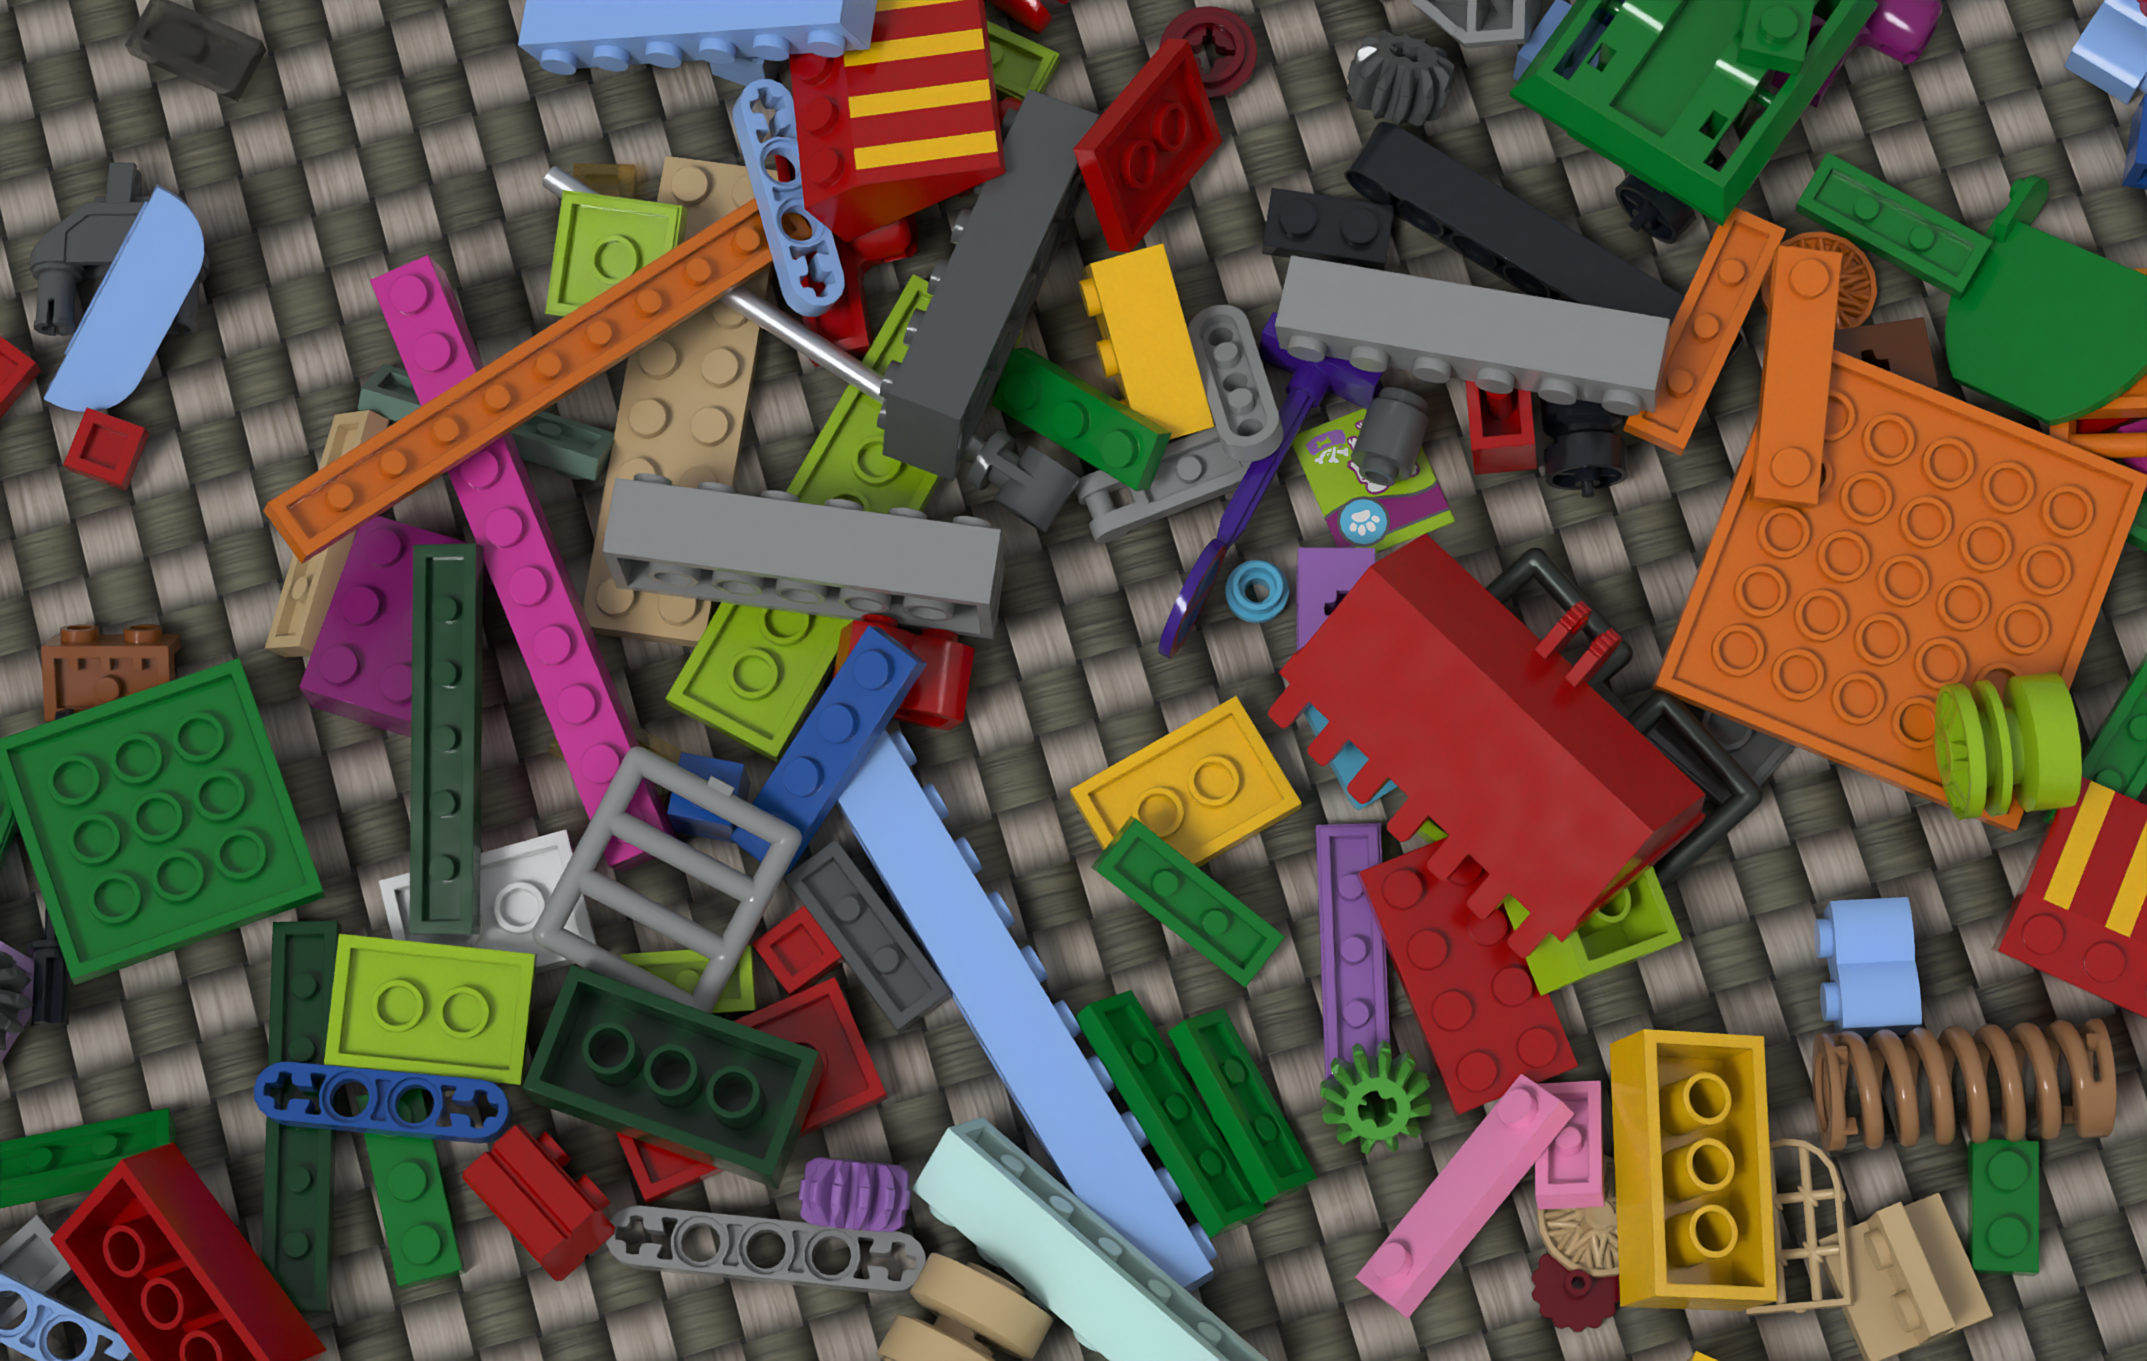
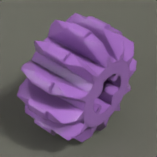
(854, 1194)

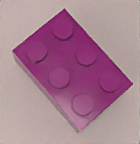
(366, 638)

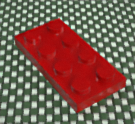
(1464, 980)
(848, 1084)

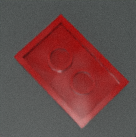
(1148, 145)

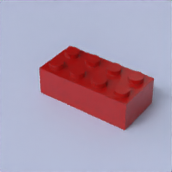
(178, 1269)

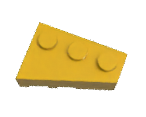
(1146, 339)

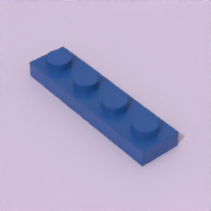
(836, 738)

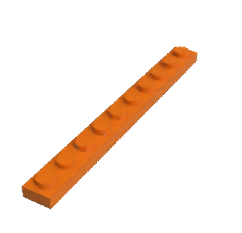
(524, 381)

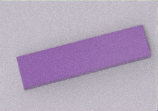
(1350, 943)

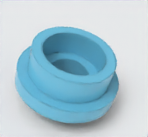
(1259, 573)

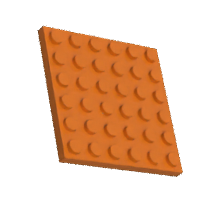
(1930, 562)

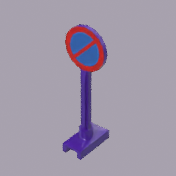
(1304, 392)

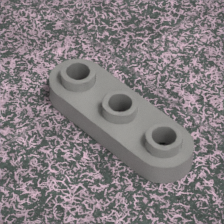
(1235, 383)

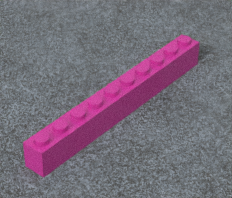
(522, 557)

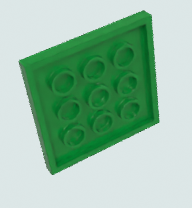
(157, 821)

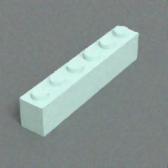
(1067, 1253)

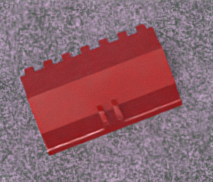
(1490, 741)

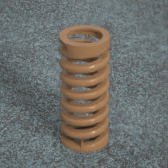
(2091, 1100)

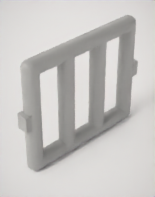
(613, 820)

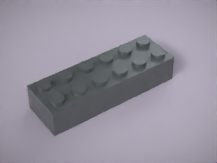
(984, 289)

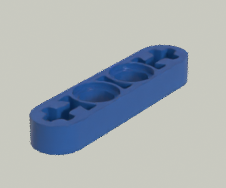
(384, 1092)

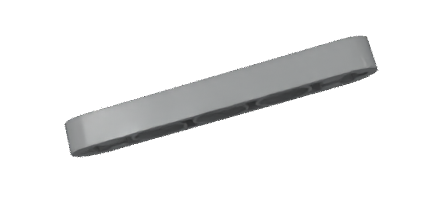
(735, 1238)

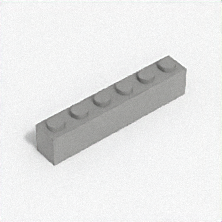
(1473, 335)

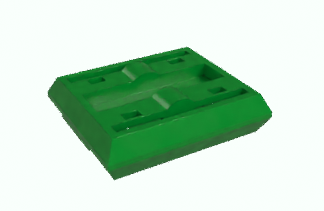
(1664, 77)

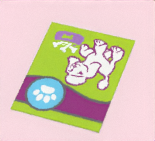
(1357, 509)

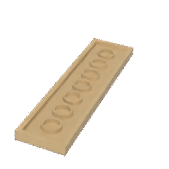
(681, 410)

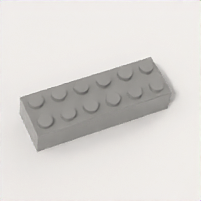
(804, 555)

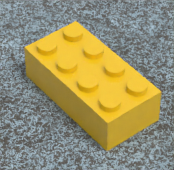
(1692, 1171)

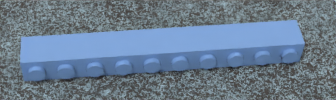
(1011, 1014)

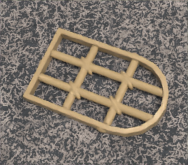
(1811, 1249)

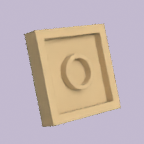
(1906, 1279)

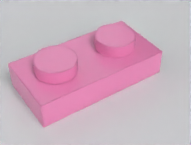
(1573, 1164)

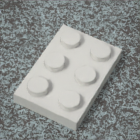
(512, 896)

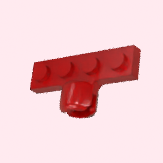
(848, 319)

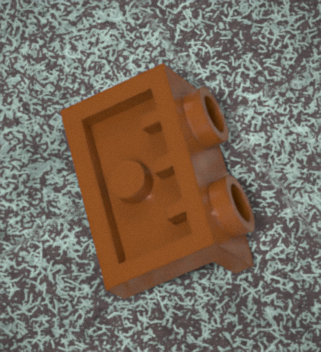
(96, 668)

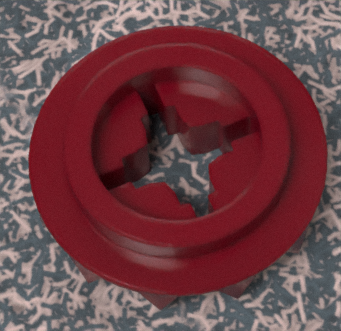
(1231, 38)

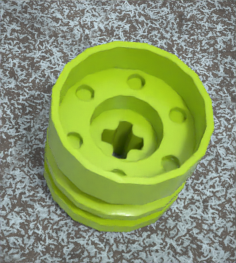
(2008, 745)

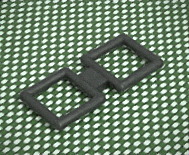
(1659, 705)

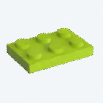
(430, 1009)

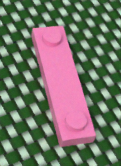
(1464, 1195)

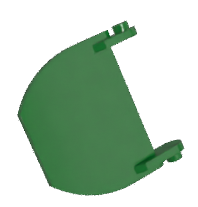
(2046, 319)

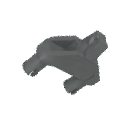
(84, 249)

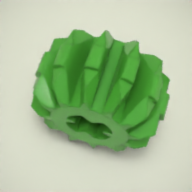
(1356, 1112)

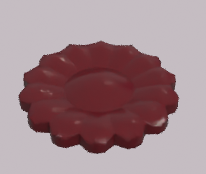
(1572, 1296)

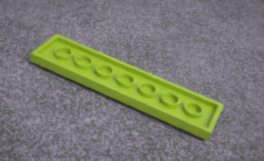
(766, 666)

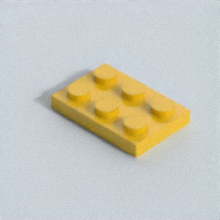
(1193, 787)

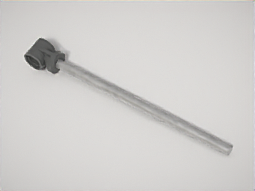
(1029, 484)

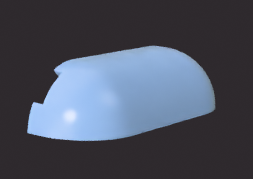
(131, 307)

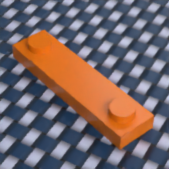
(1708, 327)
(1795, 376)

